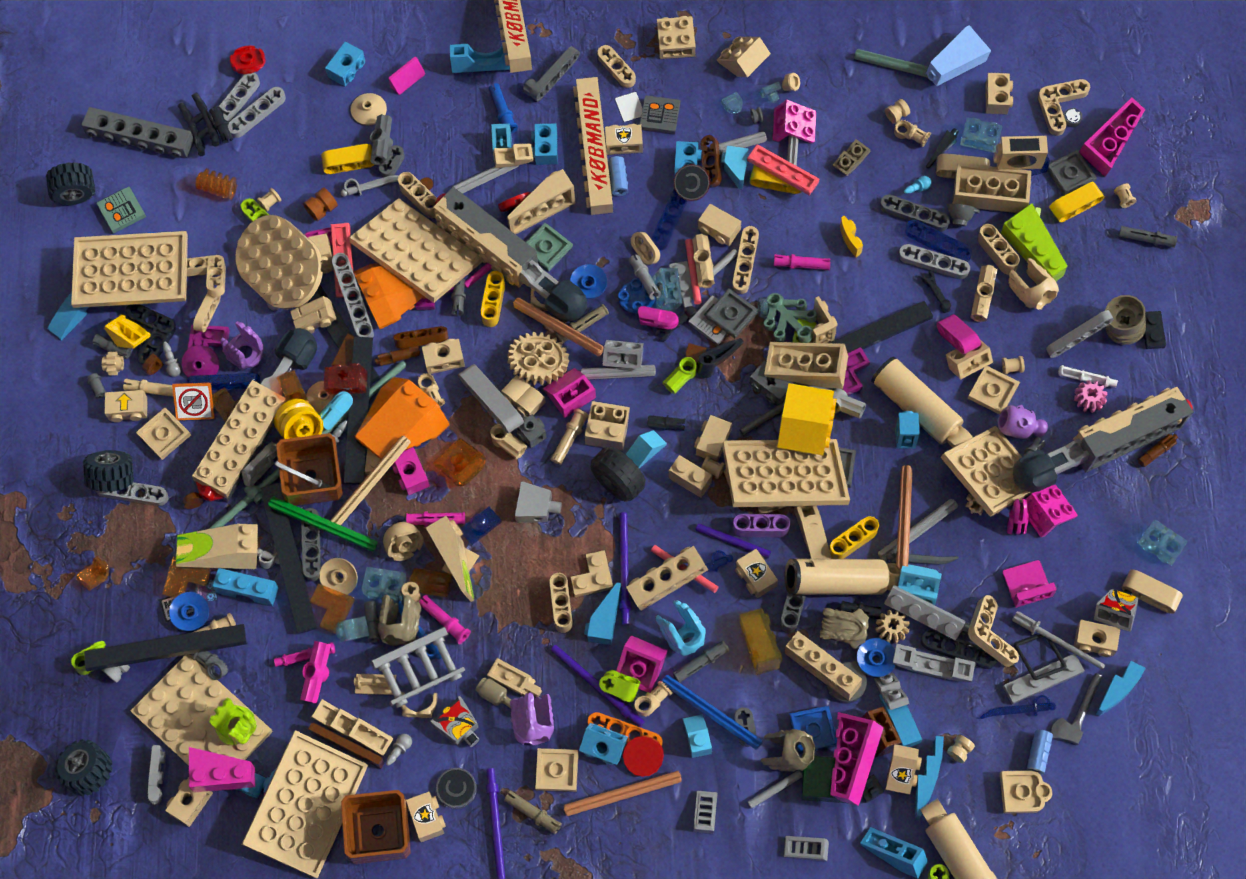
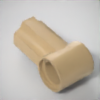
(508, 442)

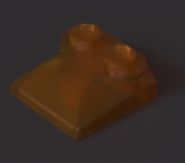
(460, 462)

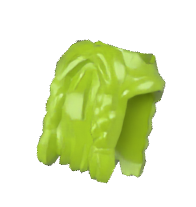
(243, 729)

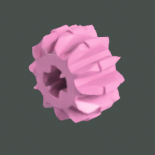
(1090, 396)

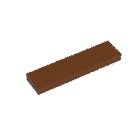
(346, 745)

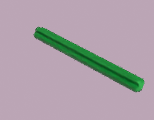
(322, 523)

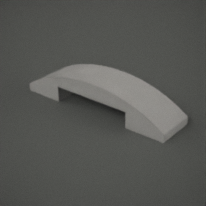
(933, 665)

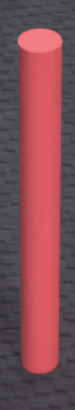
(692, 269)
(700, 579)

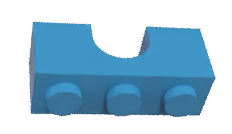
(256, 588)

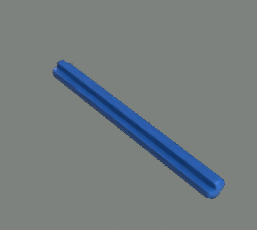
(712, 712)

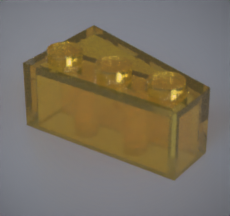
(760, 641)

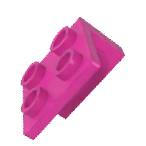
(794, 121)
(1048, 510)
(1028, 583)

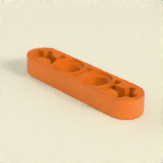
(626, 728)

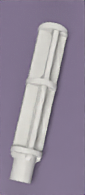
(1084, 376)

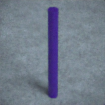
(732, 540)

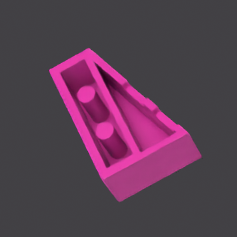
(218, 772)

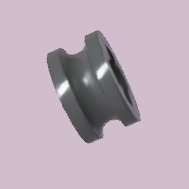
(756, 115)

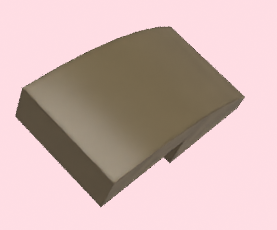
(850, 160)

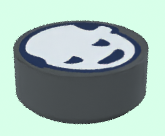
(1073, 117)

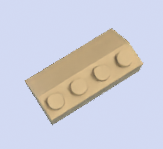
(992, 188)

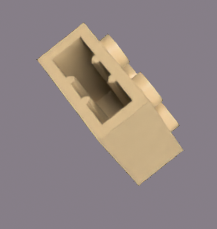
(676, 37)

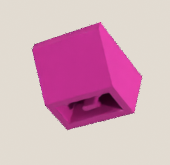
(570, 392)

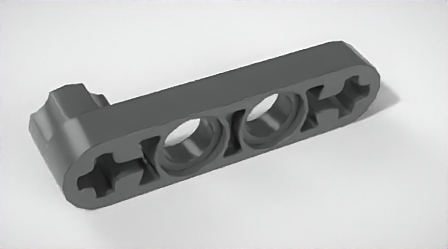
(539, 89)

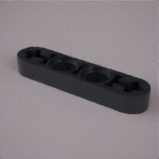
(960, 645)

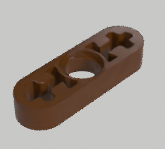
(706, 154)
(420, 337)

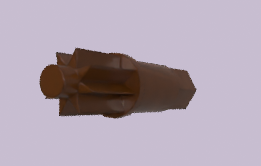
(398, 355)
(1161, 447)

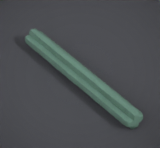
(891, 62)

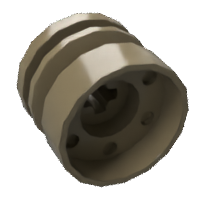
(1128, 320)

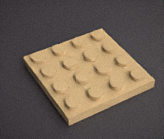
(987, 469)

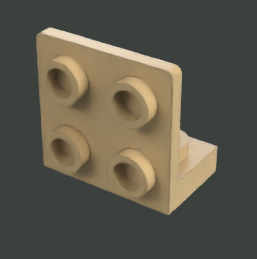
(826, 329)

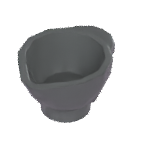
(961, 213)

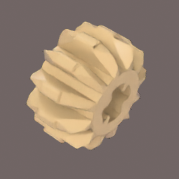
(889, 633)

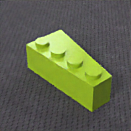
(1033, 241)

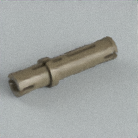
(601, 311)
(540, 817)

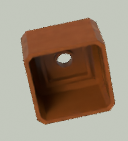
(308, 454)
(365, 812)

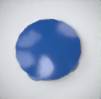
(634, 296)

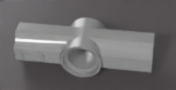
(846, 404)

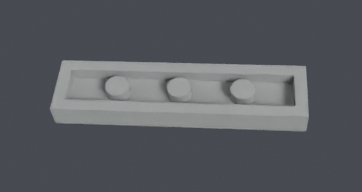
(924, 612)
(1027, 686)

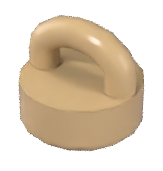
(791, 82)

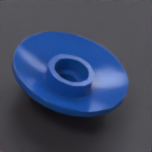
(592, 274)
(184, 603)
(876, 648)

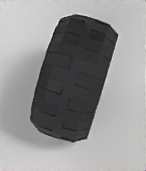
(618, 474)

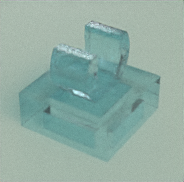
(771, 92)

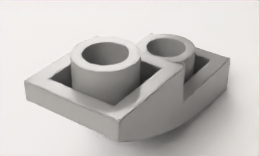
(891, 691)

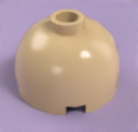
(402, 540)

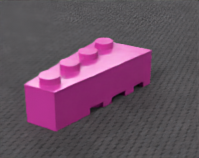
(1107, 143)
(854, 756)

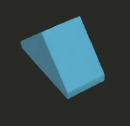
(501, 136)
(645, 448)

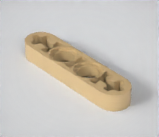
(745, 260)

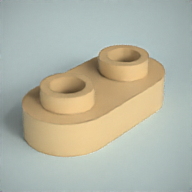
(646, 248)

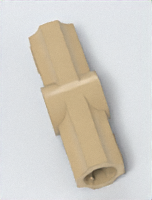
(703, 261)
(982, 302)

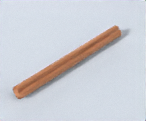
(558, 326)
(904, 517)
(622, 793)

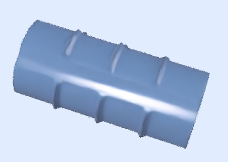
(618, 176)
(1039, 751)

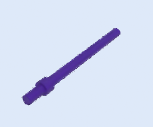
(624, 604)
(626, 710)
(492, 790)

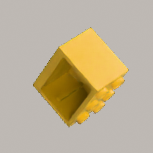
(807, 419)

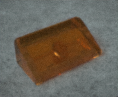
(432, 582)

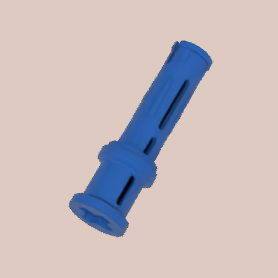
(505, 115)

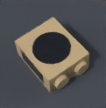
(1021, 152)

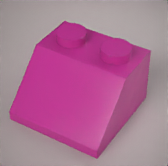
(642, 662)

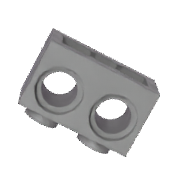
(623, 354)

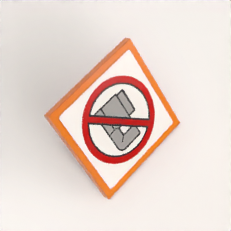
(193, 401)

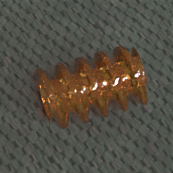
(216, 185)

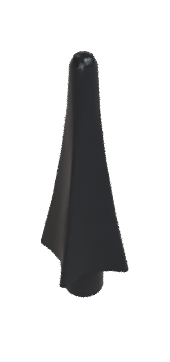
(947, 141)

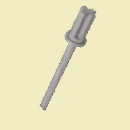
(1033, 626)

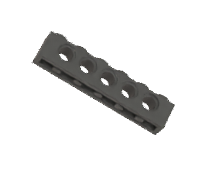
(131, 126)

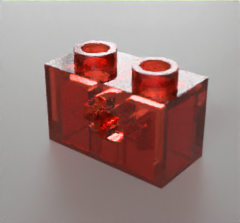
(336, 379)

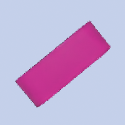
(958, 334)

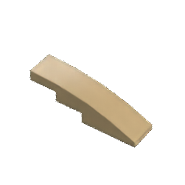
(352, 727)

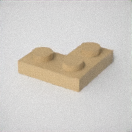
(597, 579)

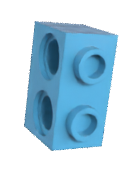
(545, 144)
(683, 148)

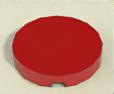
(247, 59)
(512, 202)
(643, 755)

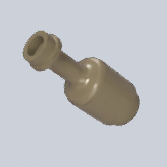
(493, 692)

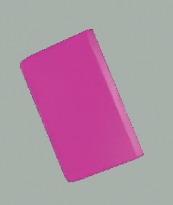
(406, 76)

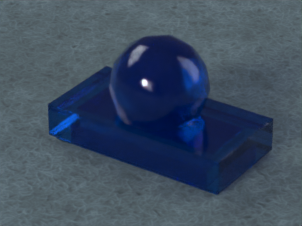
(480, 525)

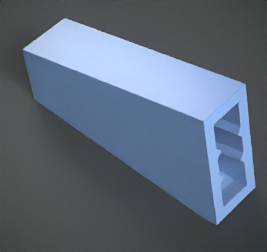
(958, 56)

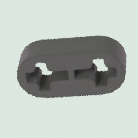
(394, 163)
(750, 722)

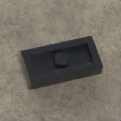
(1154, 334)

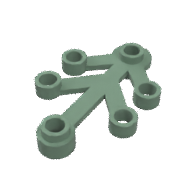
(778, 303)

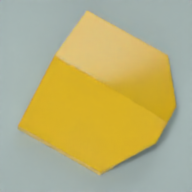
(126, 332)

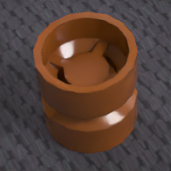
(319, 204)

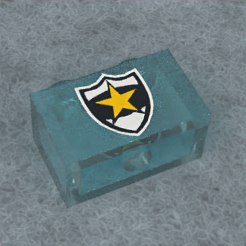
(669, 285)

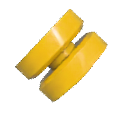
(297, 419)

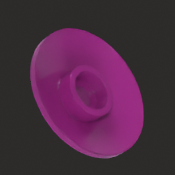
(203, 354)

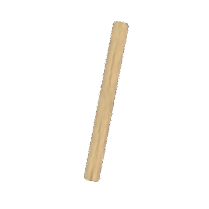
(371, 480)

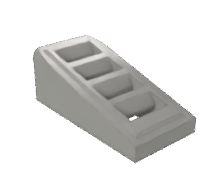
(704, 828)
(805, 855)

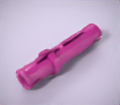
(801, 262)
(429, 518)

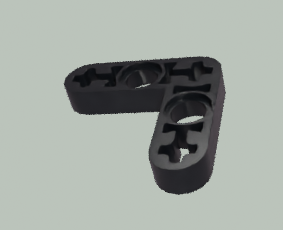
(157, 329)

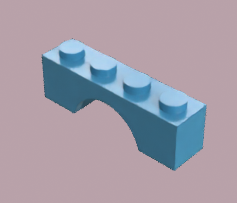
(466, 59)

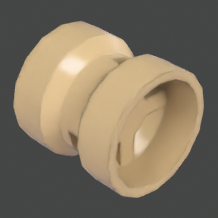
(897, 111)
(960, 748)

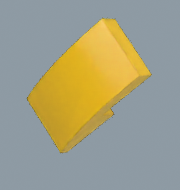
(848, 232)

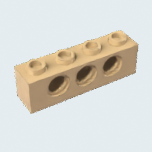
(662, 588)
(823, 665)

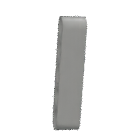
(349, 289)
(491, 398)

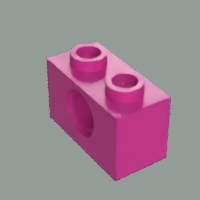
(417, 480)

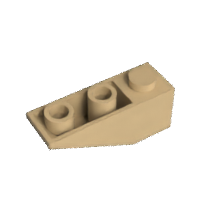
(812, 531)

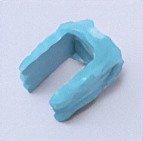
(690, 629)

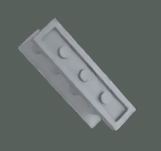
(419, 647)

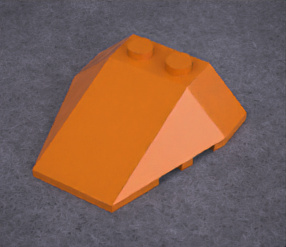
(386, 293)
(397, 412)

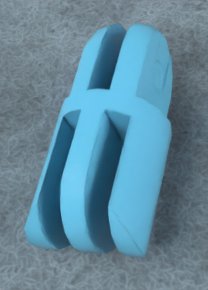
(336, 409)

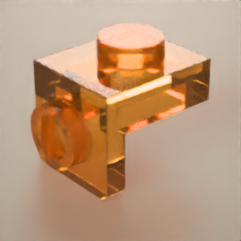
(94, 574)

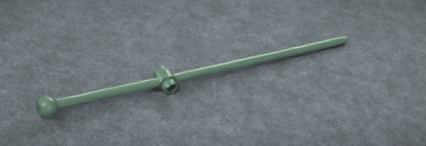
(254, 492)

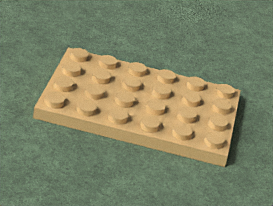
(415, 250)
(129, 269)
(783, 477)
(181, 710)
(304, 804)

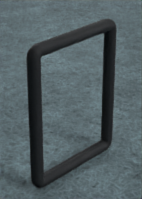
(1064, 666)

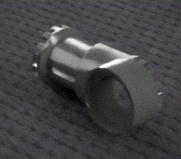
(209, 661)

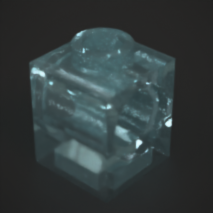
(352, 629)

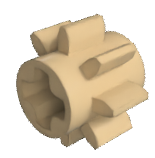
(112, 363)
(973, 505)

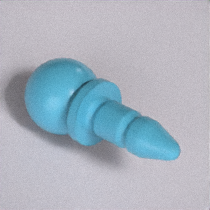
(919, 185)

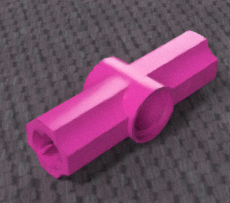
(315, 672)

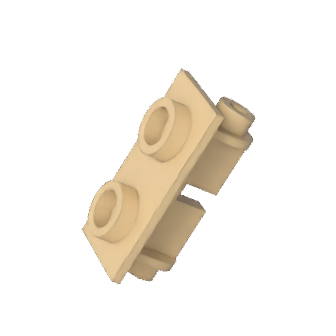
(372, 684)

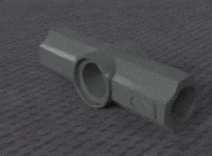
(381, 140)

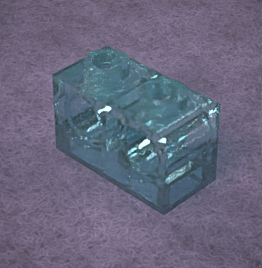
(980, 139)
(1165, 538)
(385, 579)

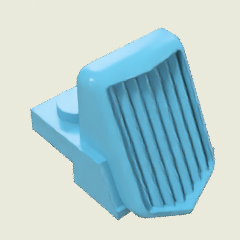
(920, 582)

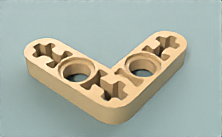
(1055, 99)
(208, 267)
(1004, 652)

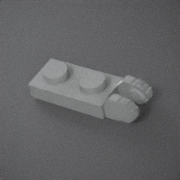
(155, 775)

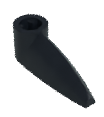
(715, 356)

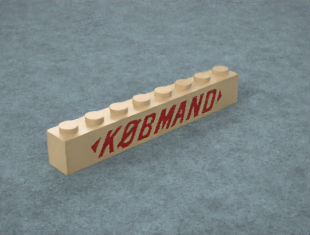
(514, 34)
(594, 146)

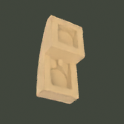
(514, 156)

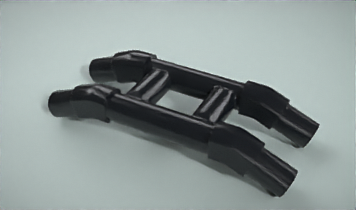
(192, 121)

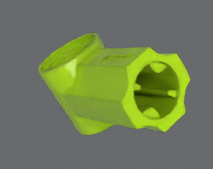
(679, 376)

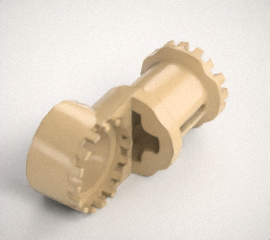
(912, 132)
(432, 390)
(653, 698)

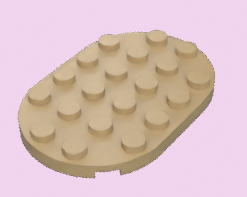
(279, 262)

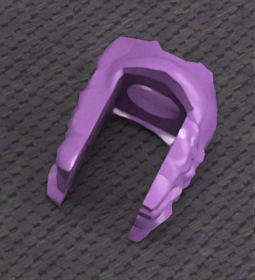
(246, 338)
(532, 719)

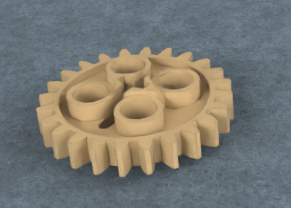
(538, 358)

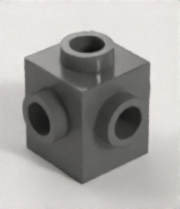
(531, 431)

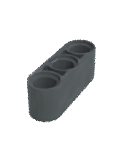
(791, 612)

